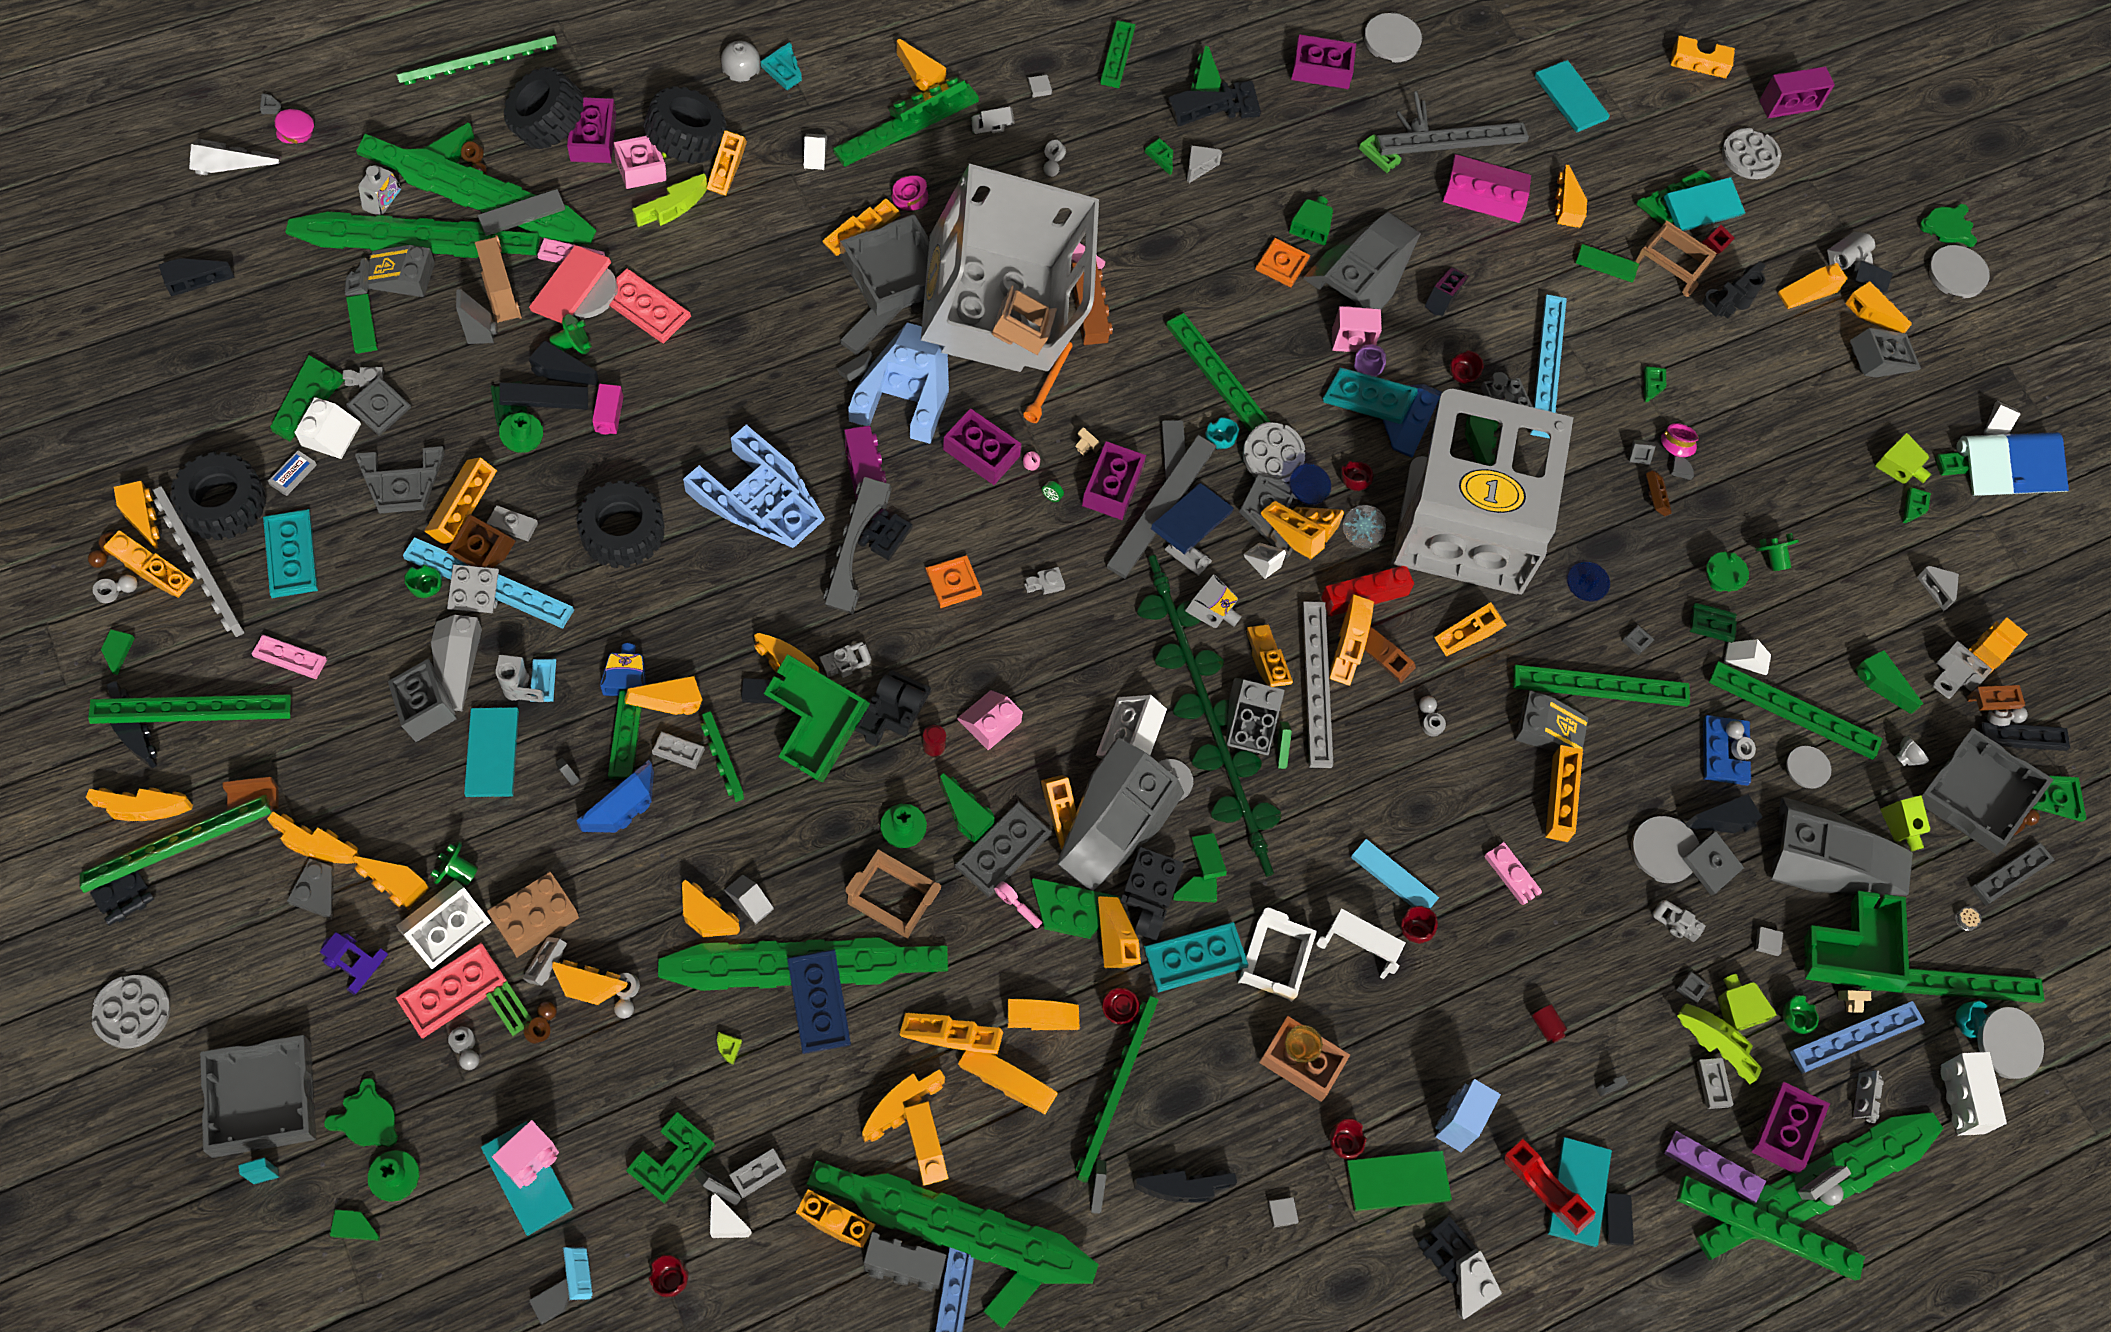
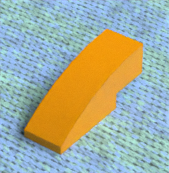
(1042, 1015)

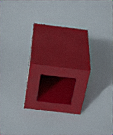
(1718, 239)

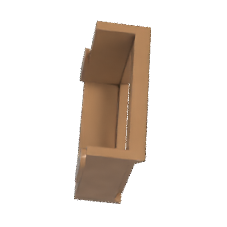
(1685, 243)
(496, 280)
(1012, 330)
(901, 872)

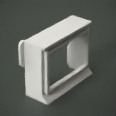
(1279, 922)
(1367, 937)

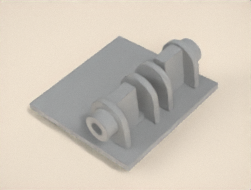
(473, 589)

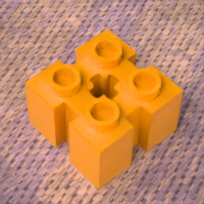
(1998, 643)

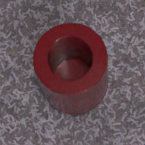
(934, 740)
(1550, 1024)

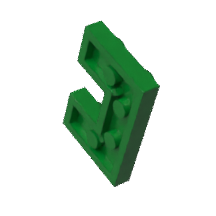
(666, 1179)

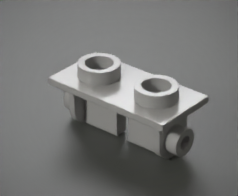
(1193, 559)
(1868, 1089)

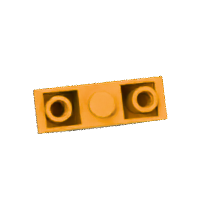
(1326, 518)
(705, 914)
(587, 983)
(835, 1219)

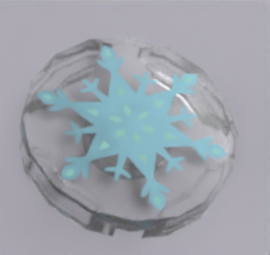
(1364, 526)

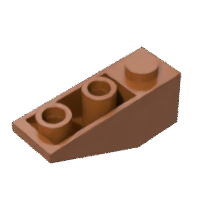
(1388, 656)

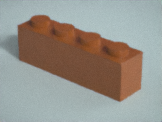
(1095, 327)

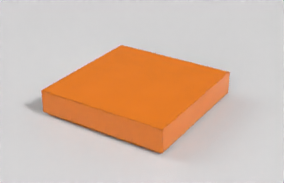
(1282, 262)
(953, 581)

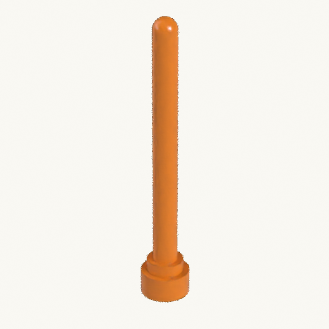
(1033, 411)

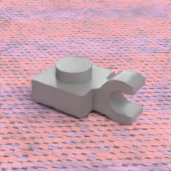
(364, 378)
(1047, 580)

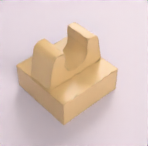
(1087, 442)
(1854, 999)

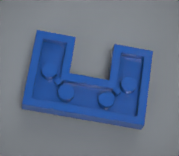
(1716, 754)

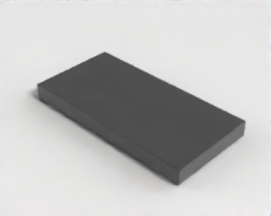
(1003, 849)

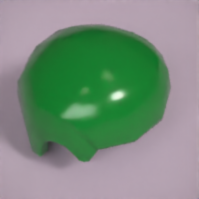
(423, 581)
(1800, 1015)

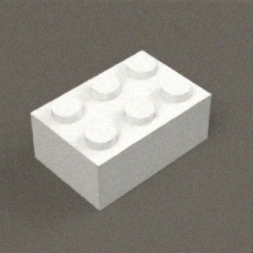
(1973, 1093)

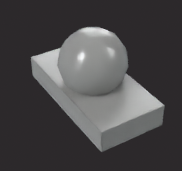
(1826, 1186)

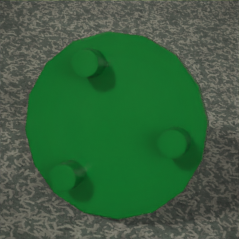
(571, 336)
(521, 432)
(1778, 552)
(1727, 572)
(903, 825)
(454, 866)
(393, 1176)

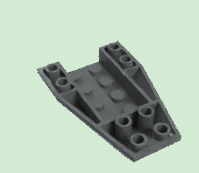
(1368, 262)
(1118, 813)
(1837, 855)

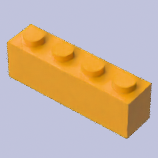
(460, 500)
(1564, 793)

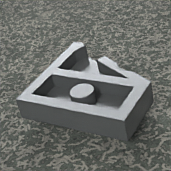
(314, 889)

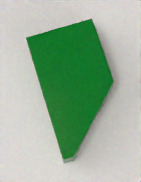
(352, 1226)

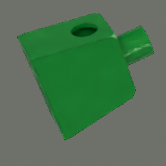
(1313, 221)

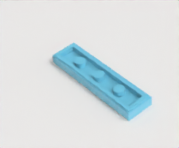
(1393, 876)

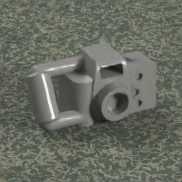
(992, 119)
(844, 660)
(1680, 921)

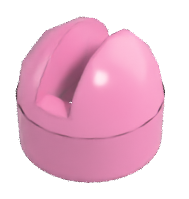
(1028, 462)

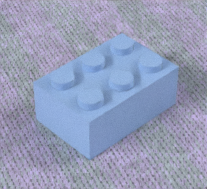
(1467, 1115)

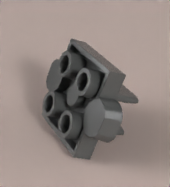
(1505, 389)

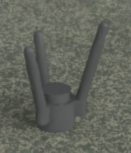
(1419, 124)

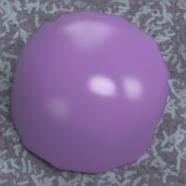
(1370, 360)

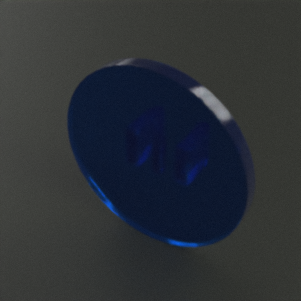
(1310, 484)
(1588, 581)

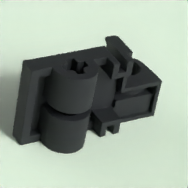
(1738, 294)
(893, 707)
(1151, 888)

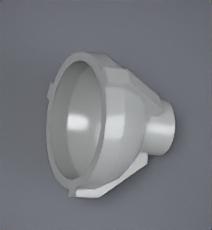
(1910, 753)

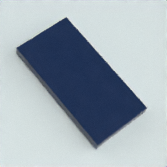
(1192, 518)
(818, 1001)

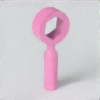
(1009, 896)

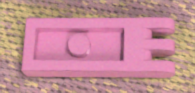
(1512, 873)

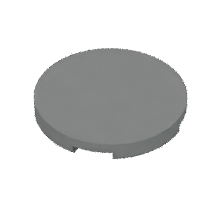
(1393, 37)
(1751, 153)
(1959, 271)
(599, 296)
(1273, 451)
(1660, 848)
(130, 1011)
(2012, 1041)

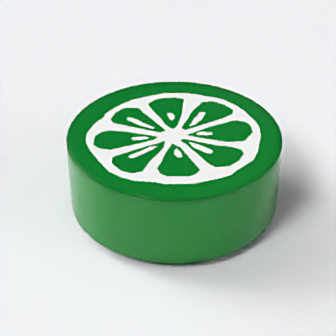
(1053, 491)

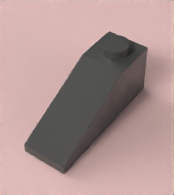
(475, 320)

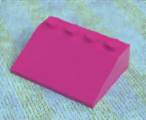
(1487, 188)

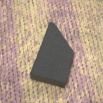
(358, 281)
(856, 366)
(717, 1186)
(1098, 1186)
(551, 1302)

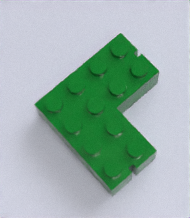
(827, 715)
(1868, 955)

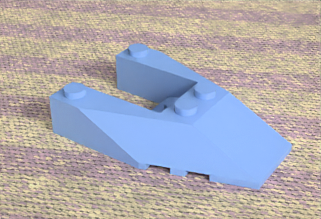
(909, 371)
(767, 501)

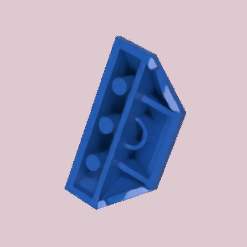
(1407, 435)
(621, 804)

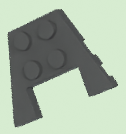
(401, 488)
(1262, 494)

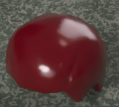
(1466, 367)
(1357, 475)
(1419, 924)
(1120, 1005)
(1347, 1138)
(668, 1276)

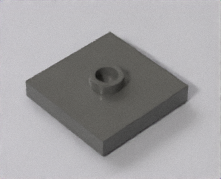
(378, 406)
(1713, 863)

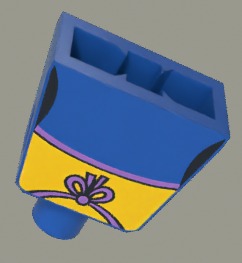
(623, 671)

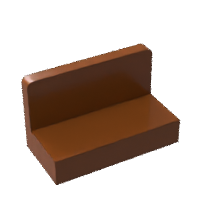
(1997, 697)
(249, 789)

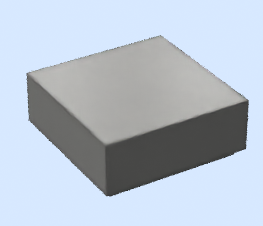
(1039, 86)
(1769, 941)
(1283, 1212)

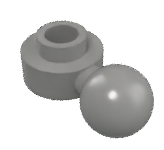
(1051, 167)
(126, 583)
(1428, 705)
(2004, 717)
(1735, 730)
(624, 1007)
(468, 1059)

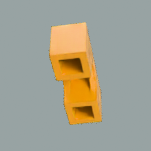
(1689, 57)

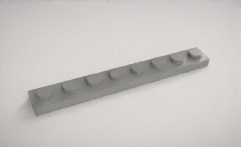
(200, 569)
(1317, 685)

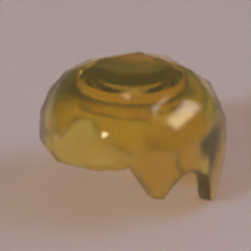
(1303, 1043)

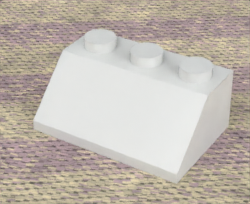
(1134, 721)
(443, 924)

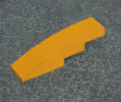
(869, 220)
(951, 1033)
(1009, 1079)

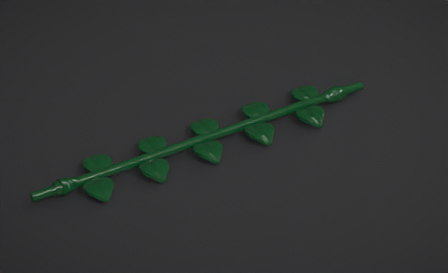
(1191, 706)

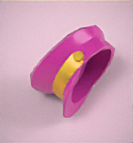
(293, 126)
(910, 193)
(1680, 440)

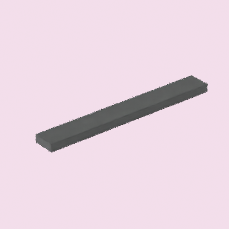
(1452, 138)
(1166, 498)

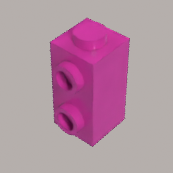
(607, 409)

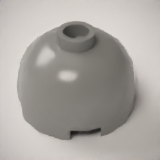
(740, 61)

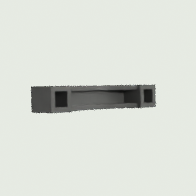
(871, 498)

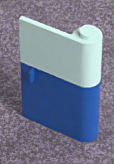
(2015, 463)

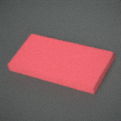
(570, 284)
(648, 307)
(451, 990)

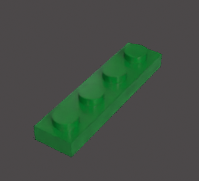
(1118, 54)
(624, 739)
(724, 765)

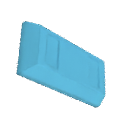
(544, 677)
(577, 1273)

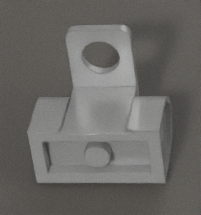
(1851, 249)
(1960, 669)
(514, 679)

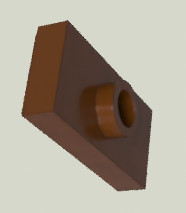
(1658, 493)

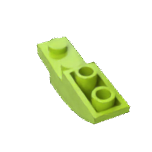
(678, 201)
(1716, 1033)

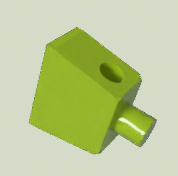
(1905, 460)
(1907, 821)
(1744, 1004)

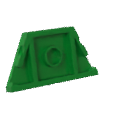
(1068, 908)

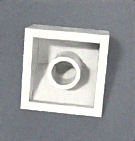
(327, 428)

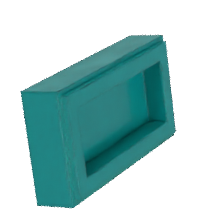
(258, 1171)

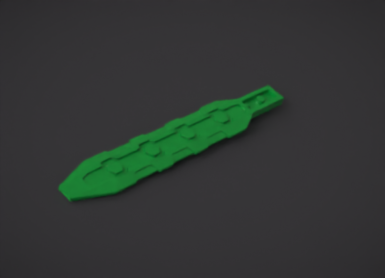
(471, 188)
(386, 232)
(766, 963)
(1869, 1158)
(958, 1225)

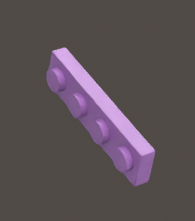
(1715, 1167)

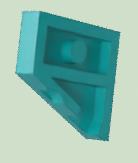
(783, 67)

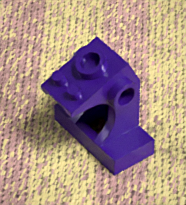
(337, 945)

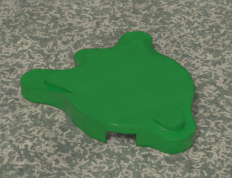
(1950, 225)
(367, 1118)

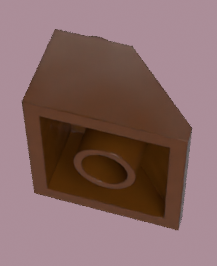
(480, 544)

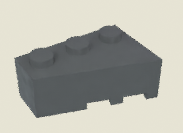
(904, 1263)

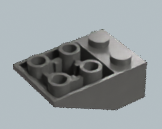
(1252, 715)

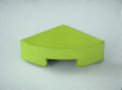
(728, 1047)

